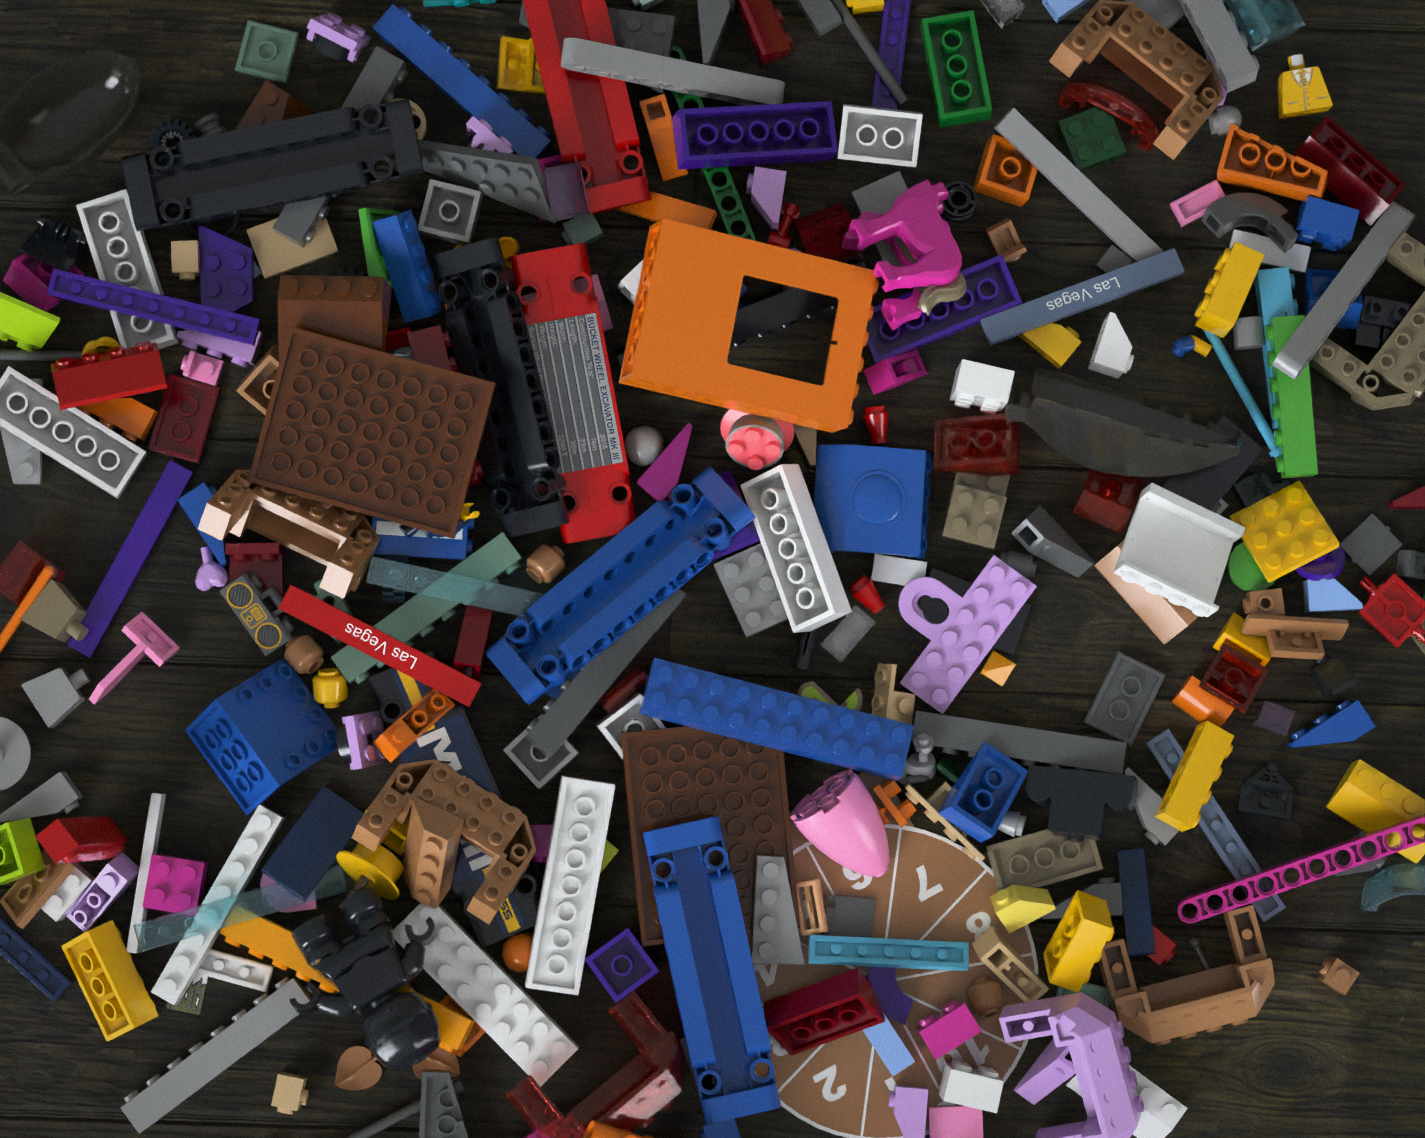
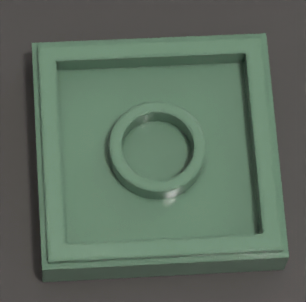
(267, 52)

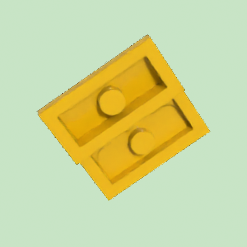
(518, 67)

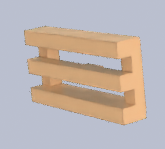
(810, 907)

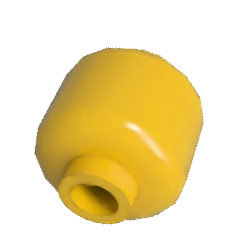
(330, 687)

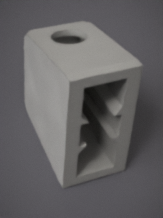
(56, 694)

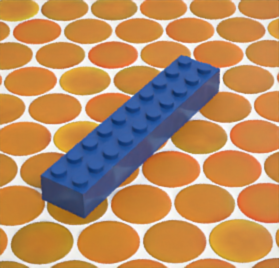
(776, 719)

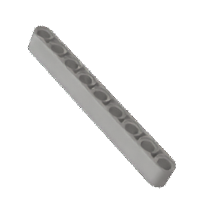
(670, 73)
(1343, 291)

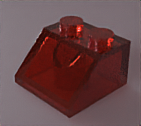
(1107, 499)
(22, 569)
(1233, 678)

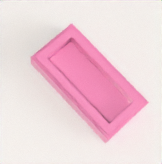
(1195, 203)

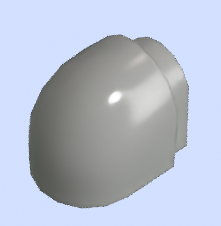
(1222, 118)

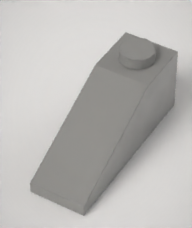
(50, 798)
(1146, 807)

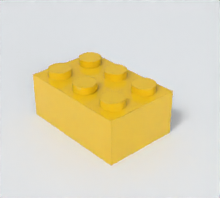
(1228, 289)
(1078, 941)

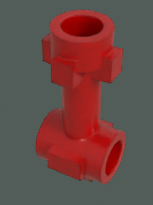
(780, 237)

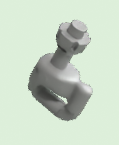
(920, 765)

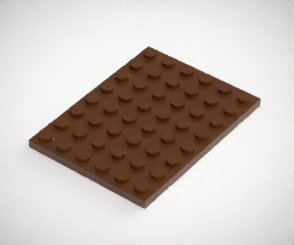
(372, 432)
(697, 775)

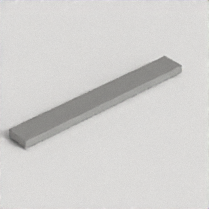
(1076, 186)

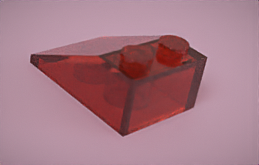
(977, 445)

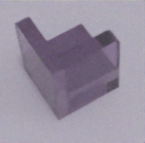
(1274, 719)

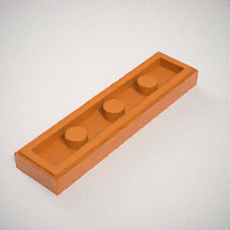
(672, 209)

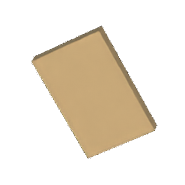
(281, 255)

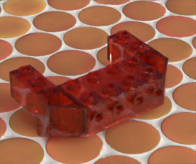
(628, 1096)

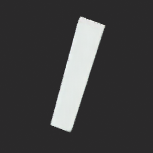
(150, 847)

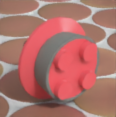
(755, 439)

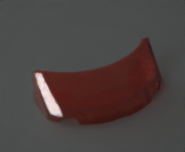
(1116, 103)

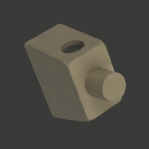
(57, 613)

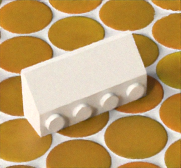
(1160, 1109)

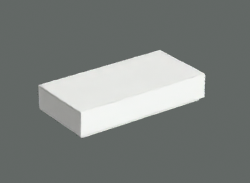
(896, 570)

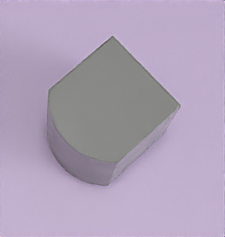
(1248, 333)

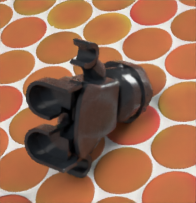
(372, 980)

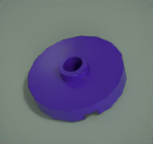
(1324, 567)

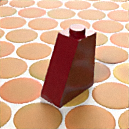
(473, 641)

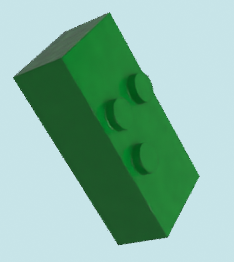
(956, 69)

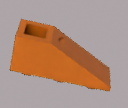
(660, 132)
(125, 413)
(413, 724)

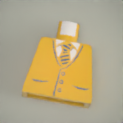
(1301, 90)

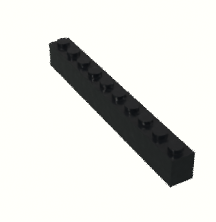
(773, 309)

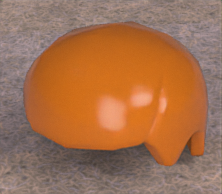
(517, 951)

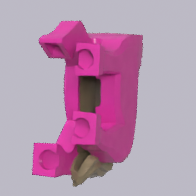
(920, 244)

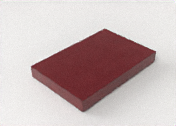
(184, 418)

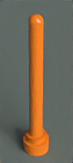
(30, 597)

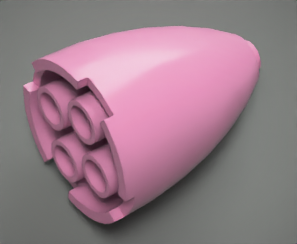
(845, 824)

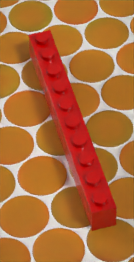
(82, 839)

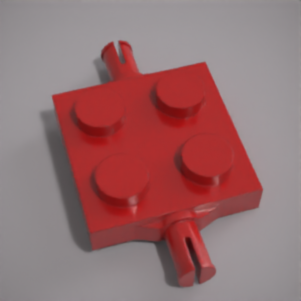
(1393, 610)

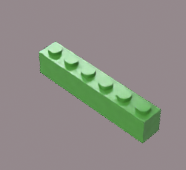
(1292, 406)

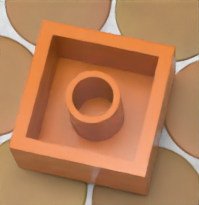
(1004, 173)

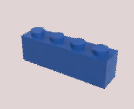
(407, 266)

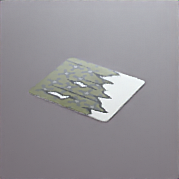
(193, 997)

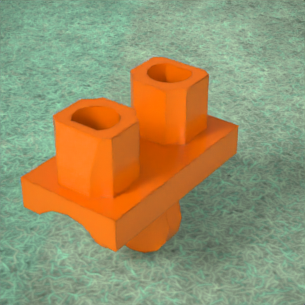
(901, 812)

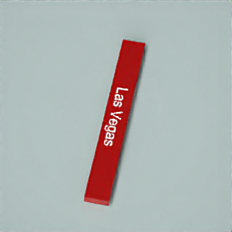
(379, 645)

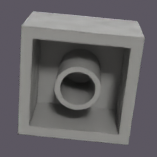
(450, 213)
(535, 764)

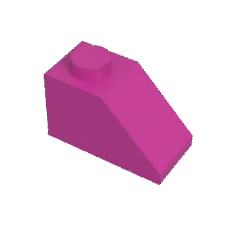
(895, 371)

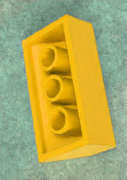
(1375, 802)
(109, 980)

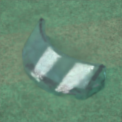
(1392, 883)

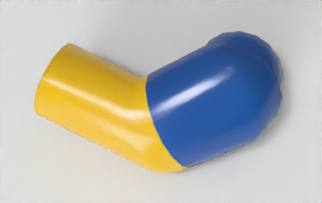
(1190, 343)

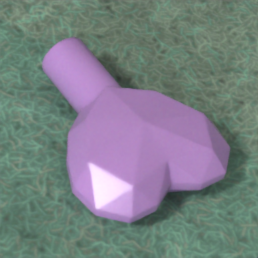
(210, 572)

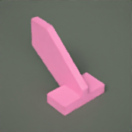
(149, 641)

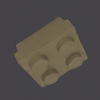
(976, 508)

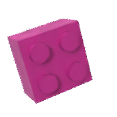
(174, 883)
(948, 1028)

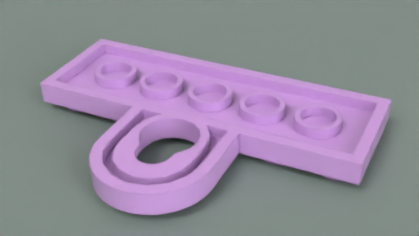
(966, 634)

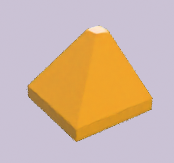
(997, 668)

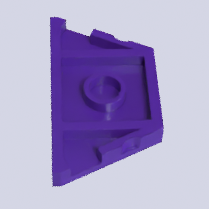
(225, 272)

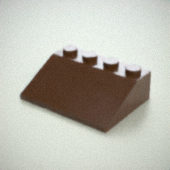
(336, 307)

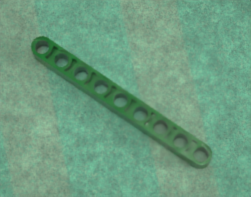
(723, 192)

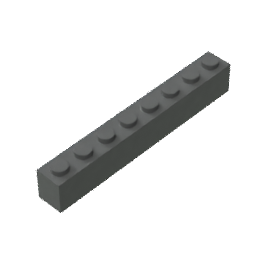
(372, 87)
(594, 681)
(1021, 743)

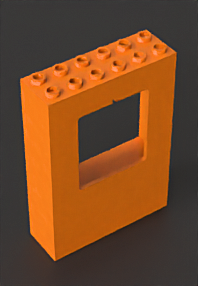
(689, 313)

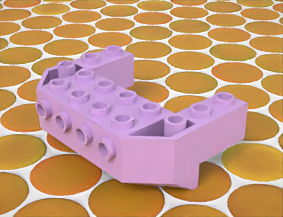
(1097, 1057)

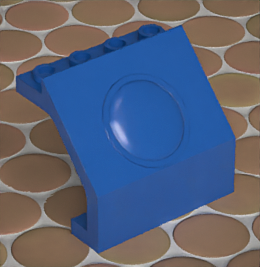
(873, 499)

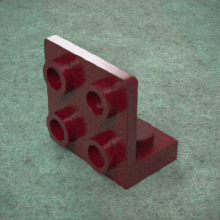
(824, 233)
(258, 558)

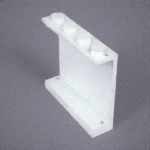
(1177, 549)

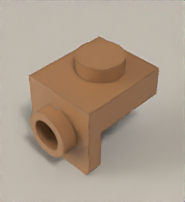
(1005, 240)

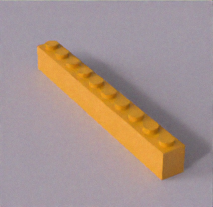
(276, 942)

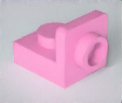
(202, 368)

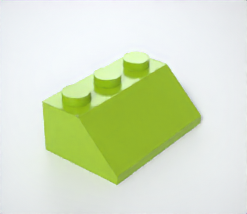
(25, 323)

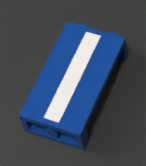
(394, 542)

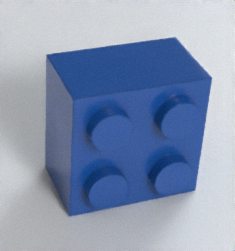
(1325, 223)

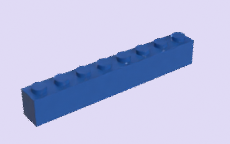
(459, 83)

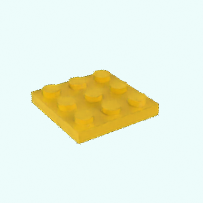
(1285, 531)

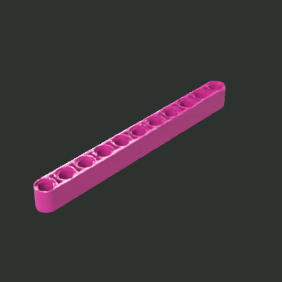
(1302, 864)

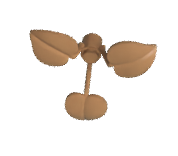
(359, 1070)

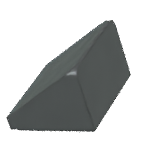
(1411, 564)

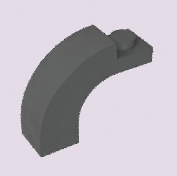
(1252, 211)

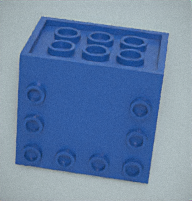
(263, 734)

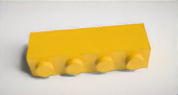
(1194, 776)

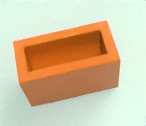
(1201, 704)

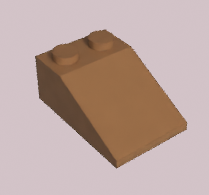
(259, 382)

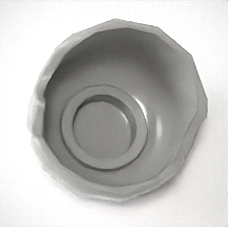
(644, 445)

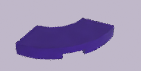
(888, 993)

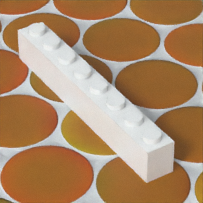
(230, 882)

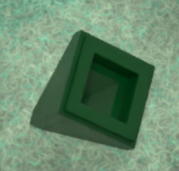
(946, 768)

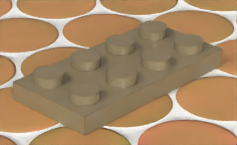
(1041, 859)

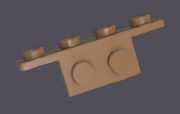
(1295, 635)

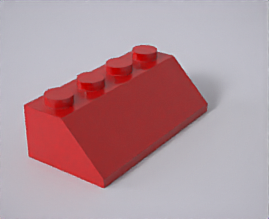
(108, 375)

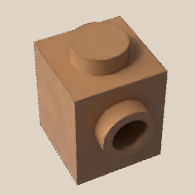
(1264, 602)
(1337, 975)

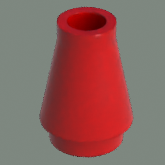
(876, 421)
(867, 594)

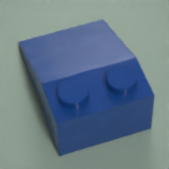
(983, 793)

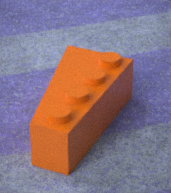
(1268, 168)

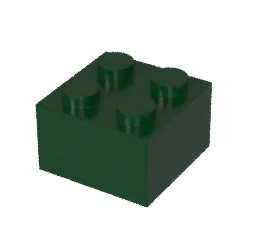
(1090, 139)

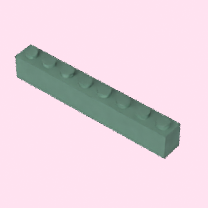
(422, 611)

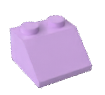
(767, 194)

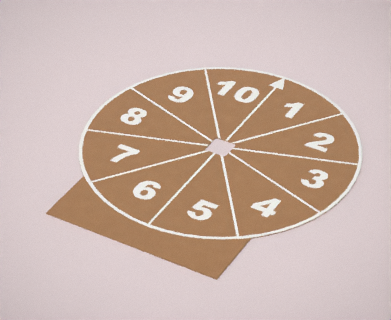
(925, 895)

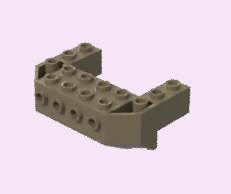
(1398, 368)

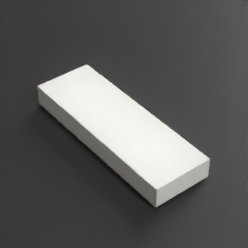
(1295, 258)
(237, 970)

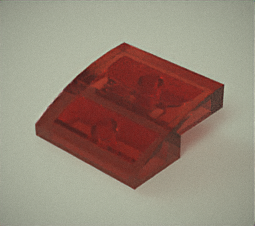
(623, 690)

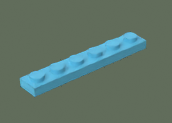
(888, 953)

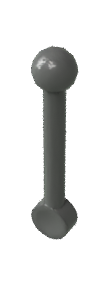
(1194, 942)

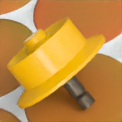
(372, 869)

